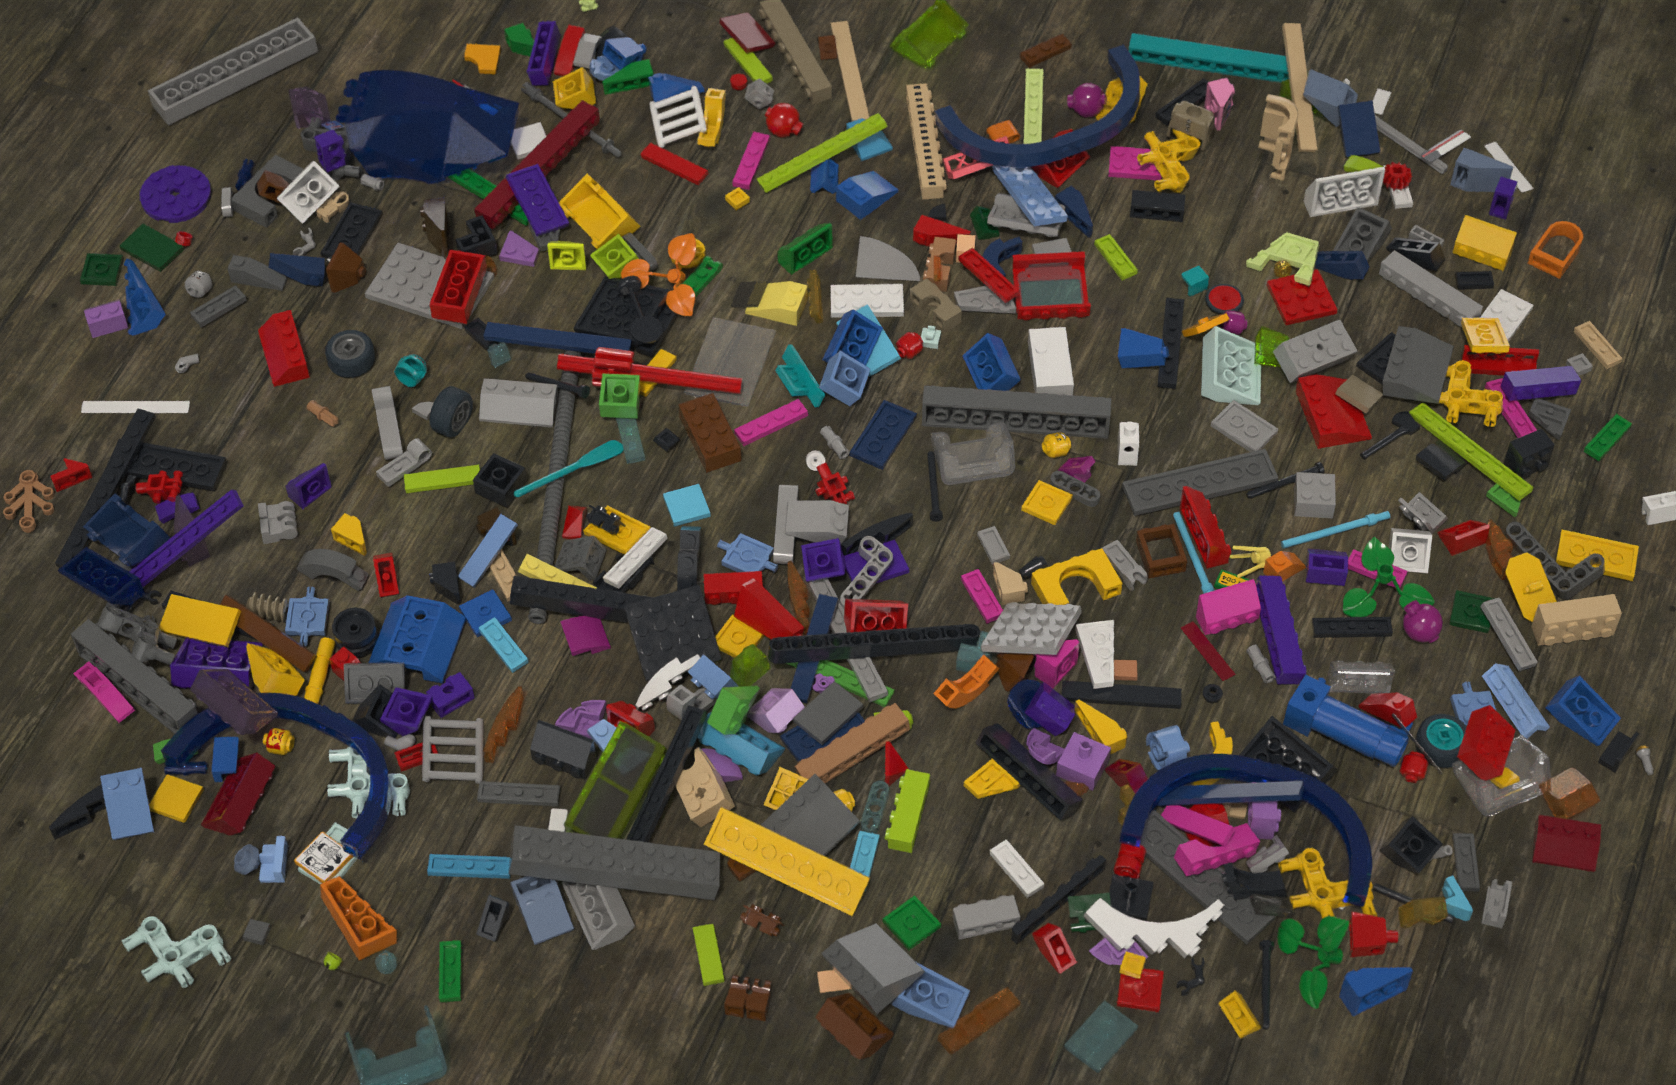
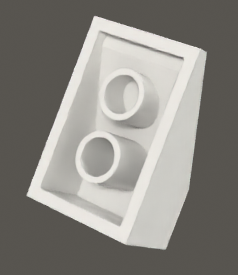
(307, 191)

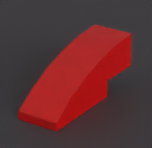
(567, 50)

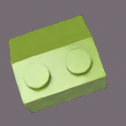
(614, 256)

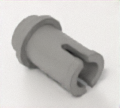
(375, 183)

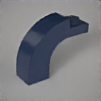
(1000, 251)

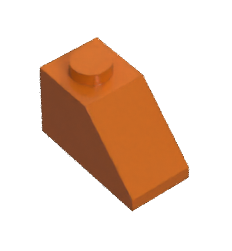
(1283, 564)

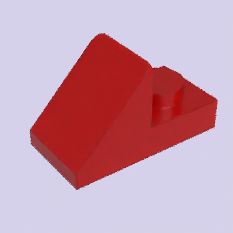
(74, 474)

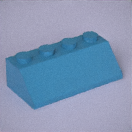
(744, 747)

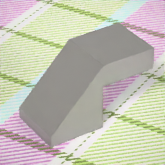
(586, 50)

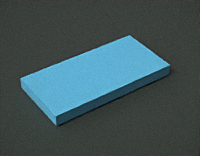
(884, 351)

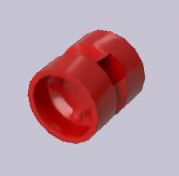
(1129, 861)

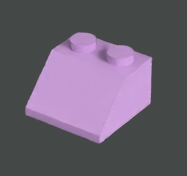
(776, 709)

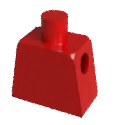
(1369, 935)

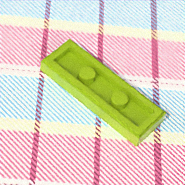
(1115, 257)
(708, 954)

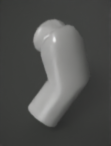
(401, 743)
(1442, 852)

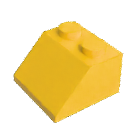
(573, 89)

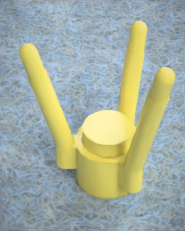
(1258, 556)

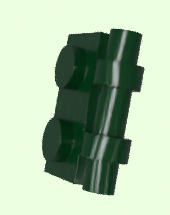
(1080, 905)

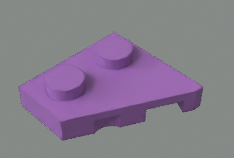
(518, 251)

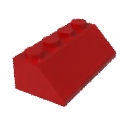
(283, 349)
(1204, 528)

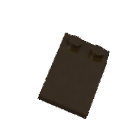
(436, 224)

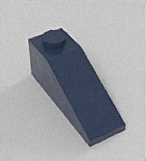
(1076, 209)
(1343, 263)
(300, 268)

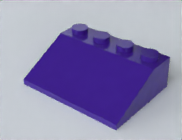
(202, 656)

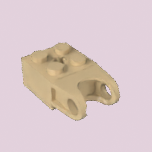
(703, 790)

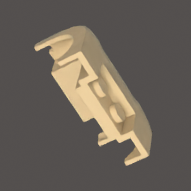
(1279, 130)

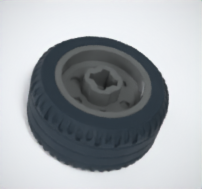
(350, 353)
(451, 411)

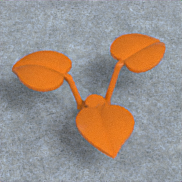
(683, 250)

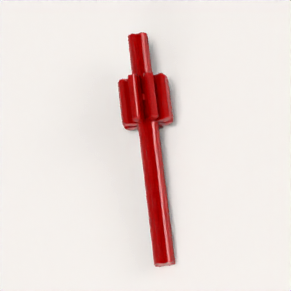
(622, 362)

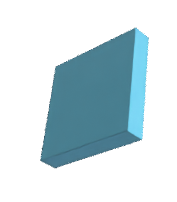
(686, 505)

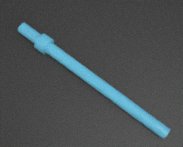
(1370, 519)
(1206, 586)

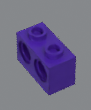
(330, 150)

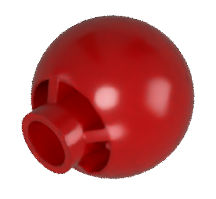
(783, 120)

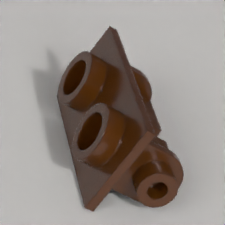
(769, 923)

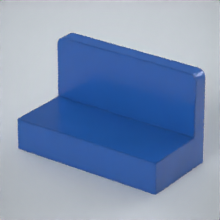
(824, 176)
(224, 757)

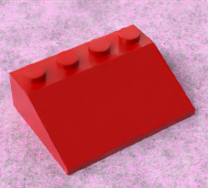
(1328, 415)

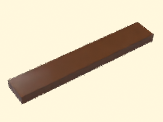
(271, 636)

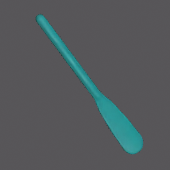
(597, 455)

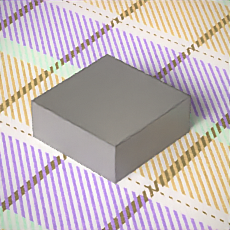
(1580, 364)

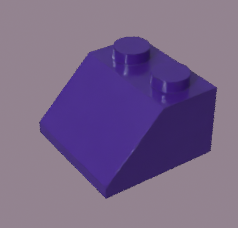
(1050, 710)

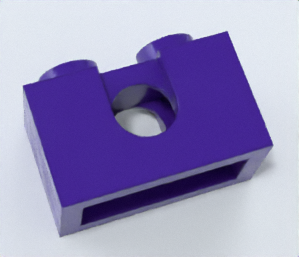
(1503, 198)
(446, 703)

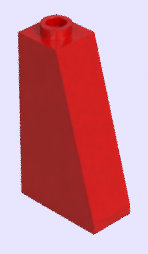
(764, 613)

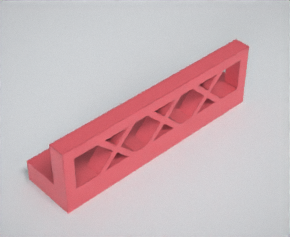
(967, 168)

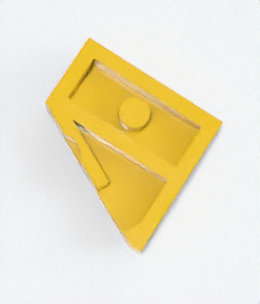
(990, 780)

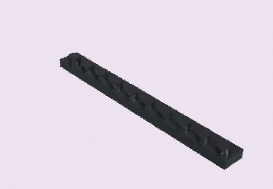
(108, 482)

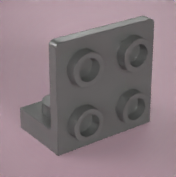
(582, 555)

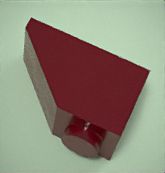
(1127, 772)

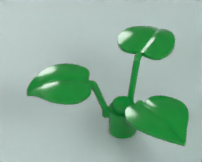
(1379, 556)
(1331, 932)

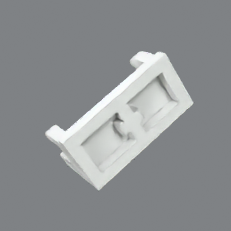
(1659, 508)

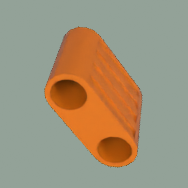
(1003, 129)

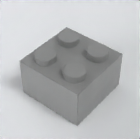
(1314, 495)

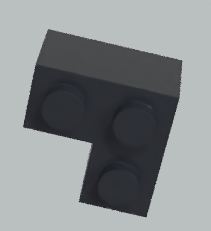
(479, 238)

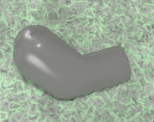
(184, 363)

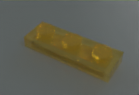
(815, 296)

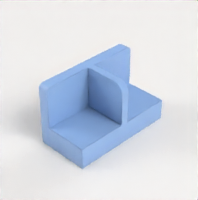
(273, 861)

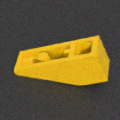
(1101, 727)

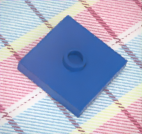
(483, 609)

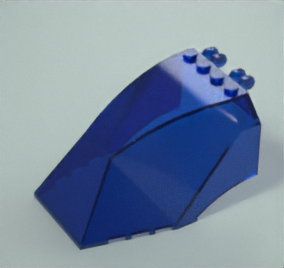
(423, 125)

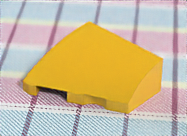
(783, 787)

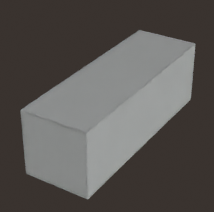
(1421, 234)

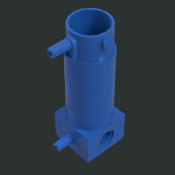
(1315, 710)

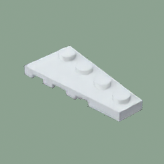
(1098, 651)

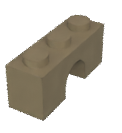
(928, 295)

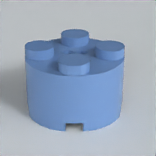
(1166, 746)

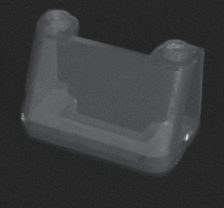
(975, 458)
(1523, 760)

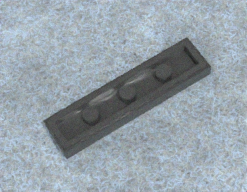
(518, 793)

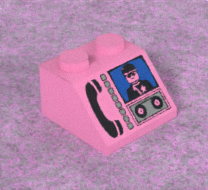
(1219, 100)

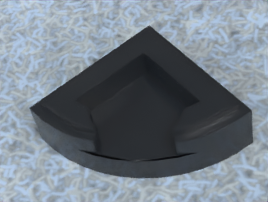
(938, 212)

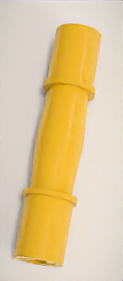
(319, 670)

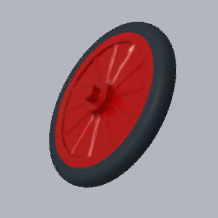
(1224, 298)

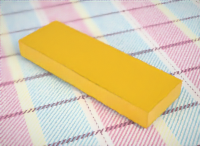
(662, 359)

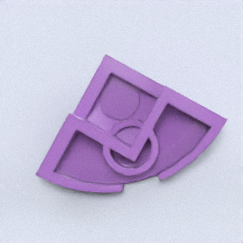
(582, 717)
(1042, 749)
(726, 768)
(1110, 955)

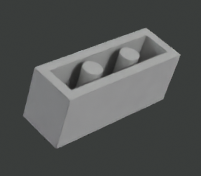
(985, 916)

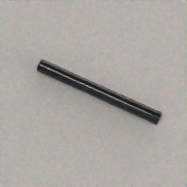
(1401, 897)

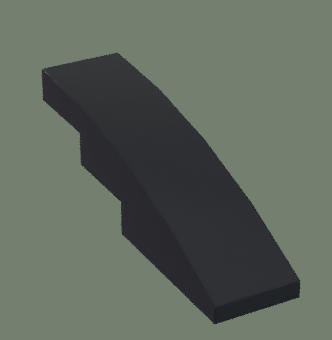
(882, 531)
(79, 813)

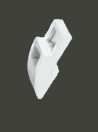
(659, 684)

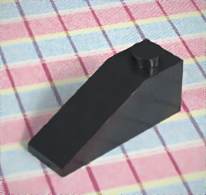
(1423, 253)

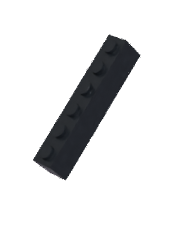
(1028, 771)

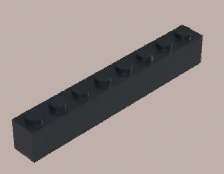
(571, 598)

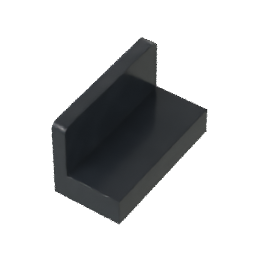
(1617, 751)

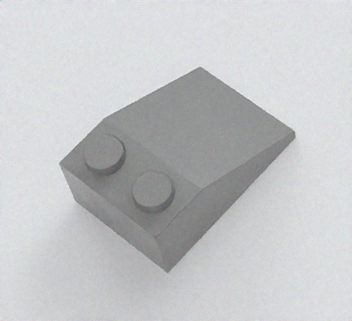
(817, 520)

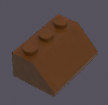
(853, 1025)

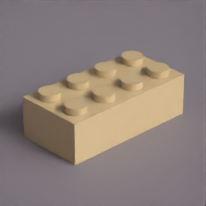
(1576, 619)

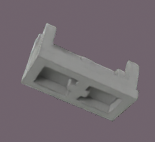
(1496, 904)

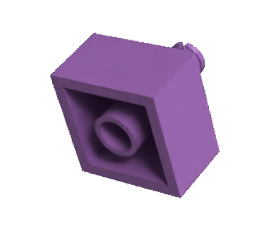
(1083, 761)

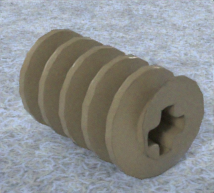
(268, 608)

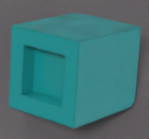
(1196, 279)

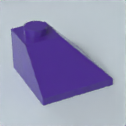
(309, 485)

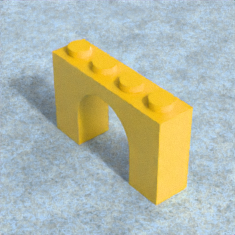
(1092, 566)

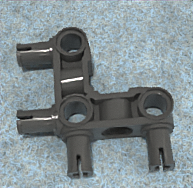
(308, 141)
(143, 632)

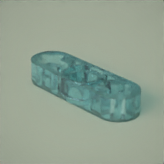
(872, 799)

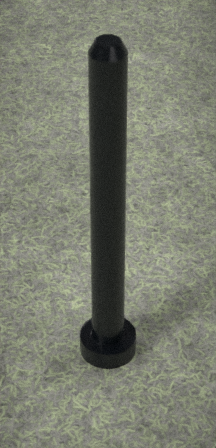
(583, 390)
(1318, 468)
(936, 514)
(1266, 947)

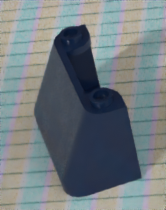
(125, 531)

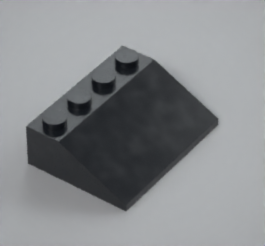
(1281, 746)

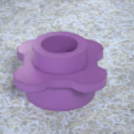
(818, 687)

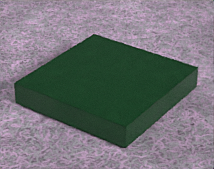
(101, 269)
(1468, 612)

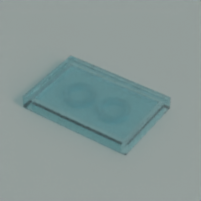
(1101, 1036)

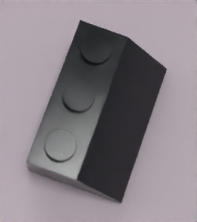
(563, 750)

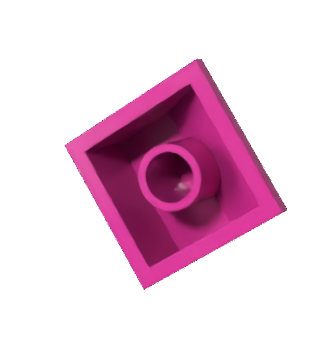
(1054, 668)

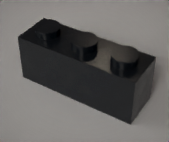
(1157, 206)

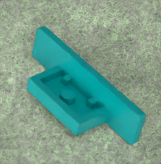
(798, 377)

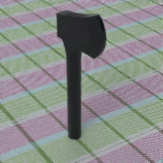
(1406, 425)

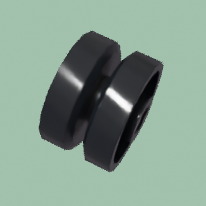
(355, 631)

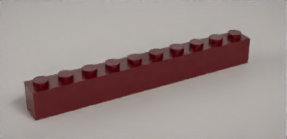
(546, 154)

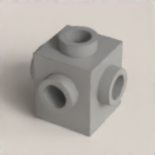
(759, 94)

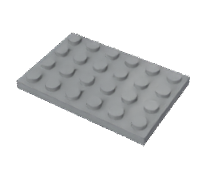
(410, 280)

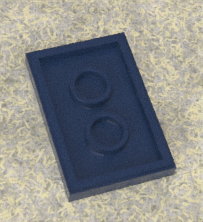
(1358, 129)

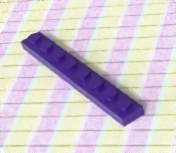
(188, 537)

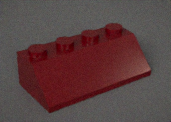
(239, 795)

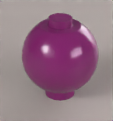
(1087, 100)
(1422, 622)

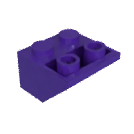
(1326, 567)

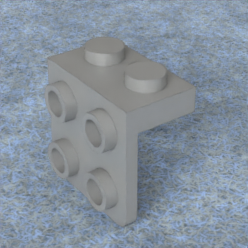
(1423, 513)

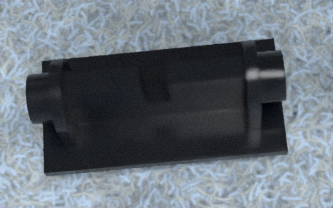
(599, 515)

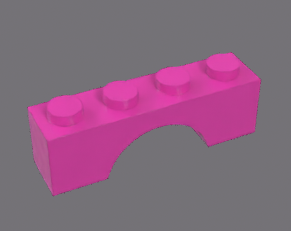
(1196, 857)

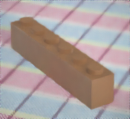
(855, 745)

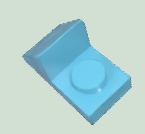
(1455, 900)

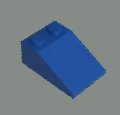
(864, 193)
(1583, 711)
(1373, 986)

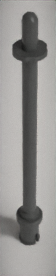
(537, 95)

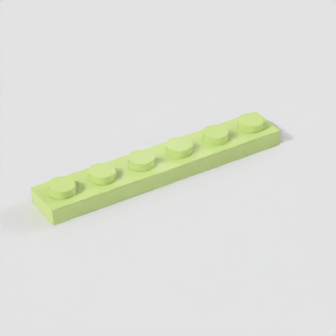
(1033, 106)

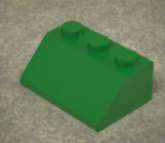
(806, 248)

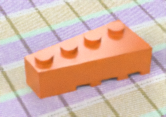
(357, 921)

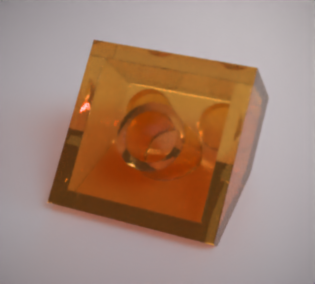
(1569, 793)

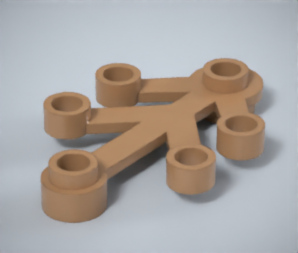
(28, 481)

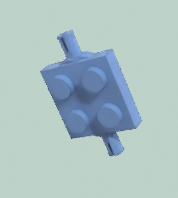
(747, 555)
(307, 616)
(1469, 701)

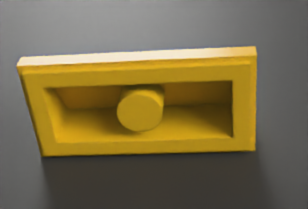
(1239, 1014)

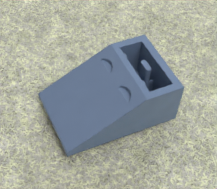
(1327, 94)
(1478, 172)
(541, 907)

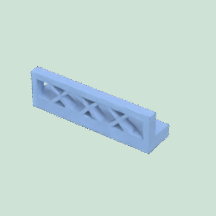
(1514, 700)

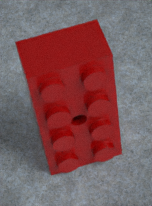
(458, 286)

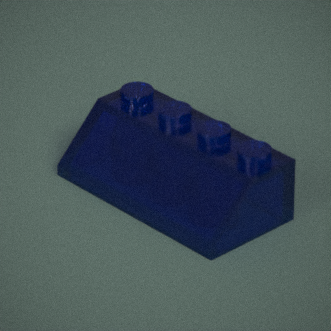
(103, 577)

